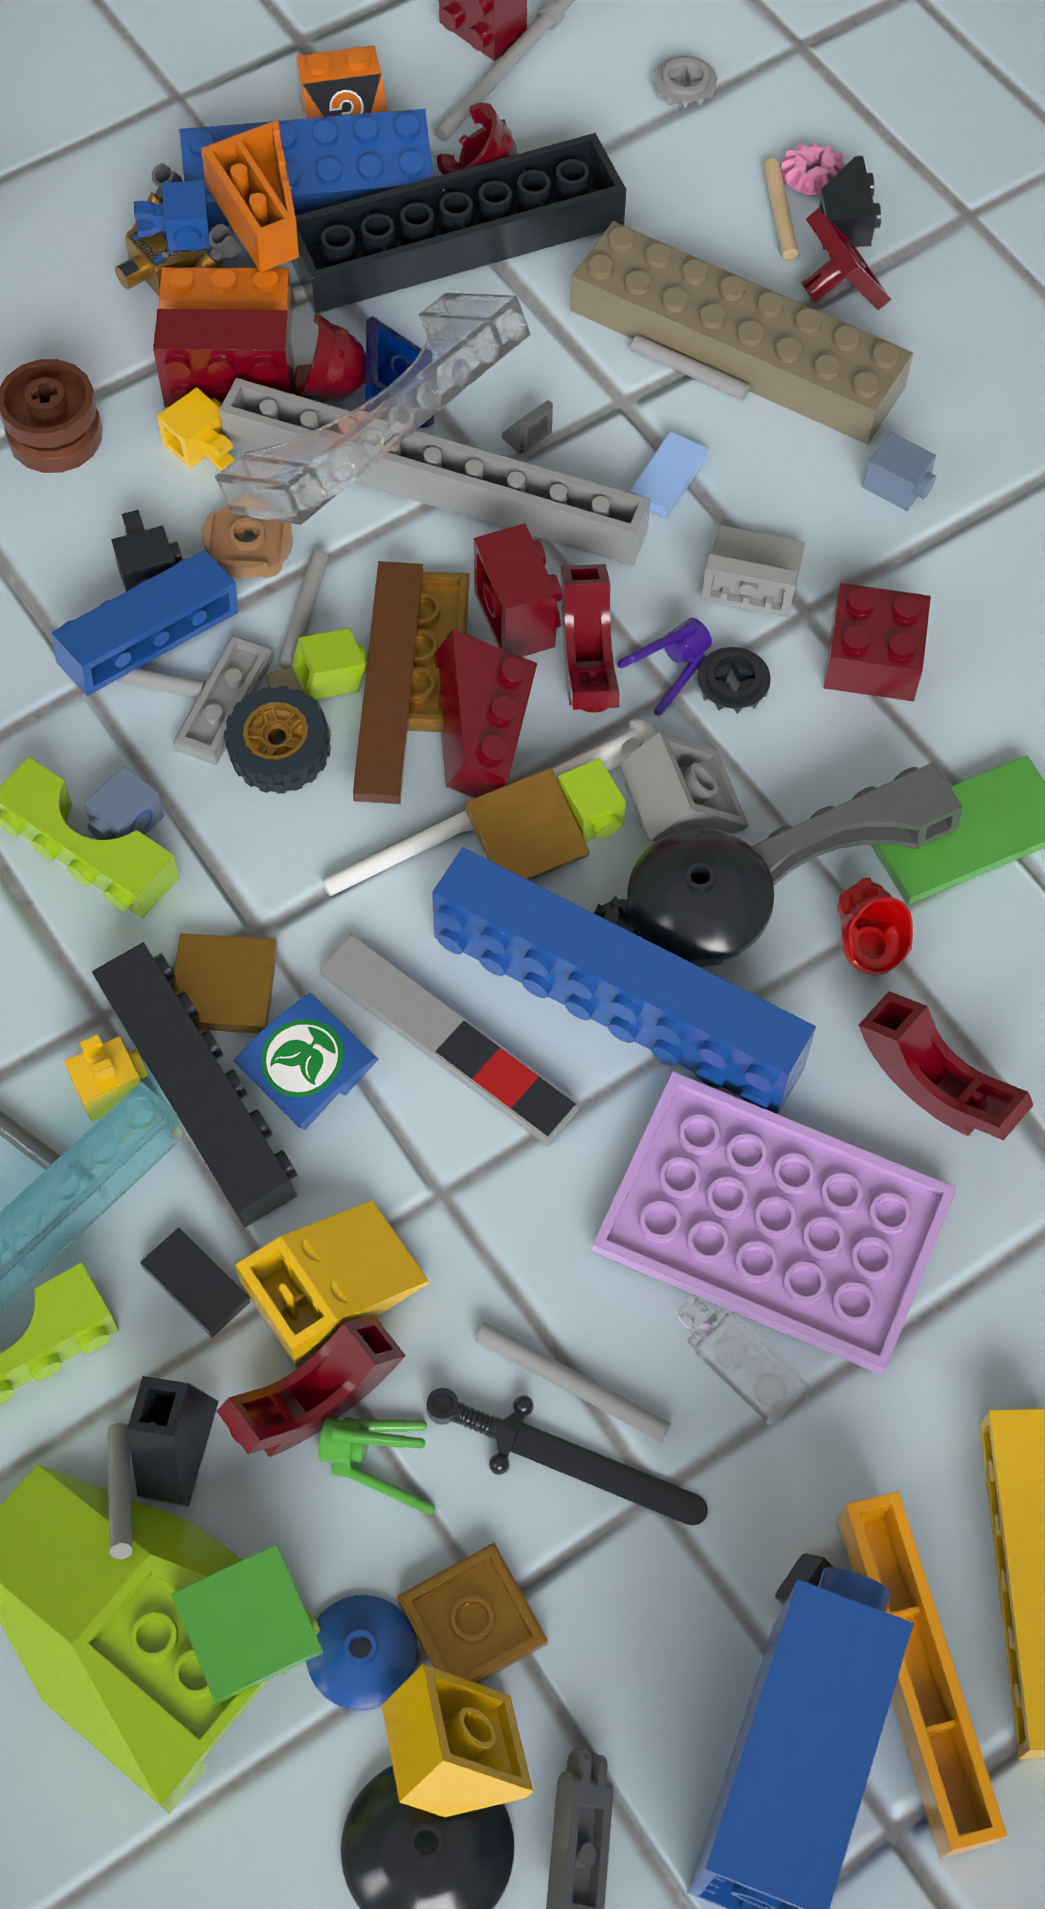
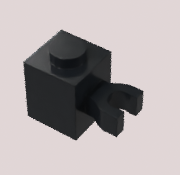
(143, 552)

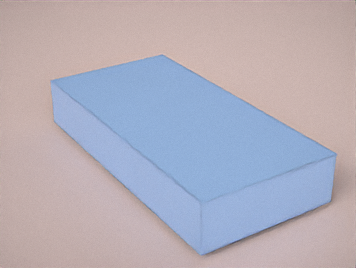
(670, 473)

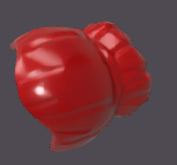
(874, 928)

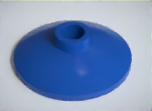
(367, 1680)

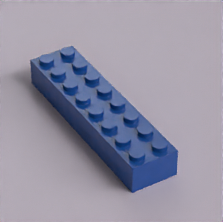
(620, 981)

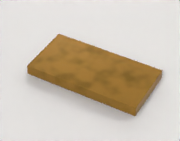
(441, 610)

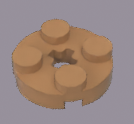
(246, 559)

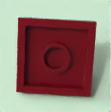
(843, 264)

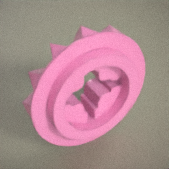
(810, 182)

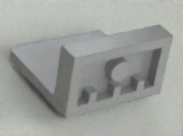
(752, 571)

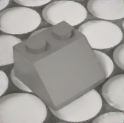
(681, 787)

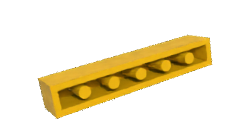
(1016, 1497)

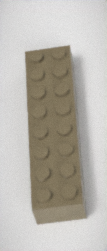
(742, 330)

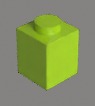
(329, 664)
(593, 799)

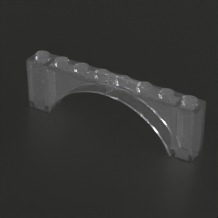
(307, 472)

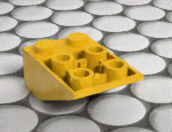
(329, 1276)

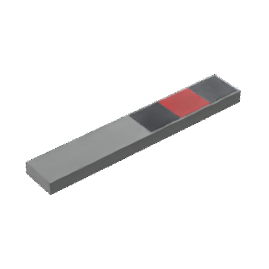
(450, 1040)

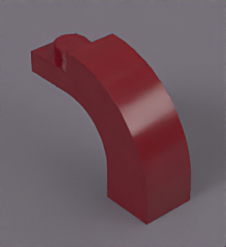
(587, 638)
(933, 1076)
(320, 1389)

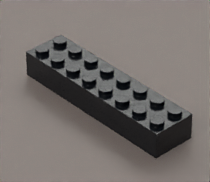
(457, 222)

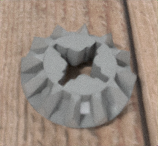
(699, 74)

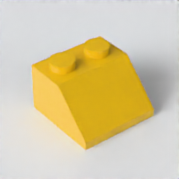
(454, 1744)

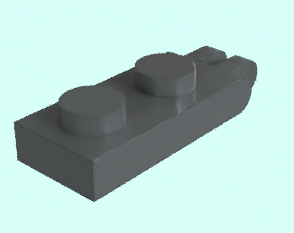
(581, 1834)

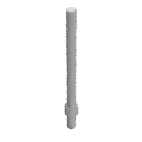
(547, 19)

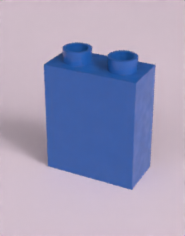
(804, 1748)

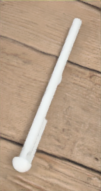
(610, 753)

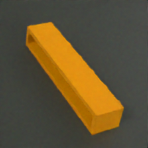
(927, 1690)

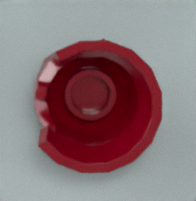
(484, 145)
(336, 365)

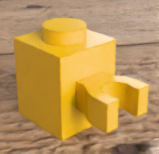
(194, 430)
(104, 1074)

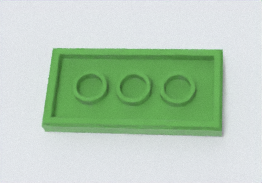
(997, 825)

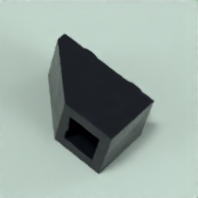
(850, 203)
(169, 1438)

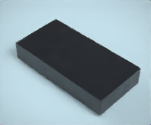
(195, 1282)

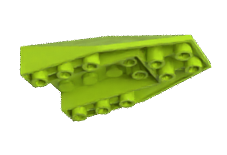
(107, 1632)

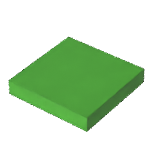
(246, 1624)

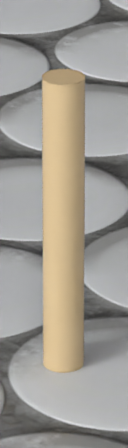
(780, 209)

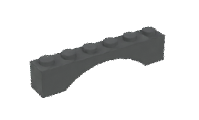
(901, 813)

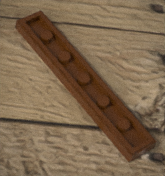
(388, 683)

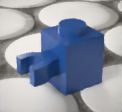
(181, 215)

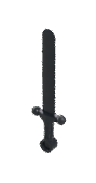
(566, 1457)

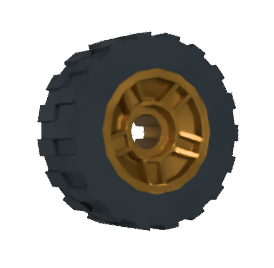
(262, 721)

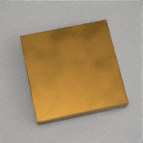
(528, 826)
(227, 980)
(473, 1617)

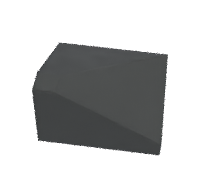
(530, 428)

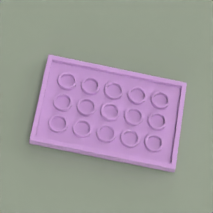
(775, 1222)

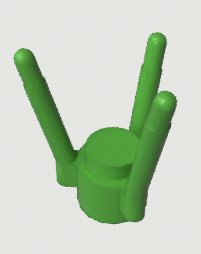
(348, 1442)

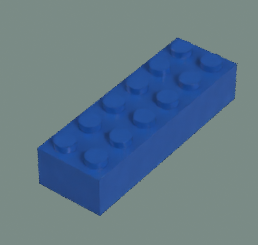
(330, 156)

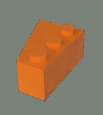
(254, 193)

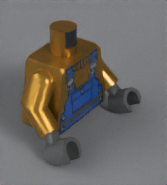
(152, 253)

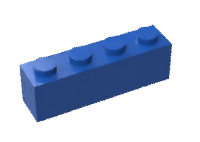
(145, 622)

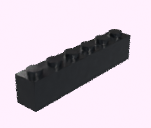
(195, 1084)

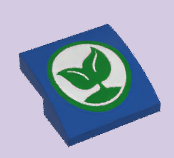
(305, 1060)

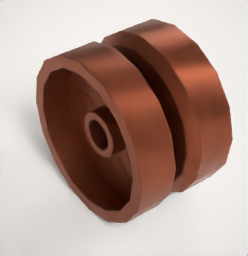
(50, 415)

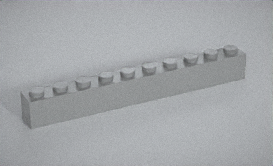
(458, 477)

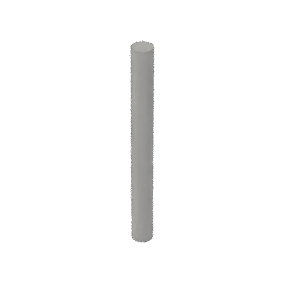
(573, 1382)

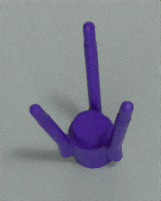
(681, 644)

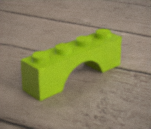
(127, 869)
(65, 1321)

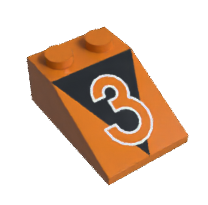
(341, 82)

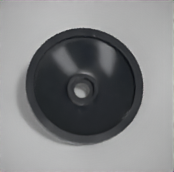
(706, 919)
(388, 1871)

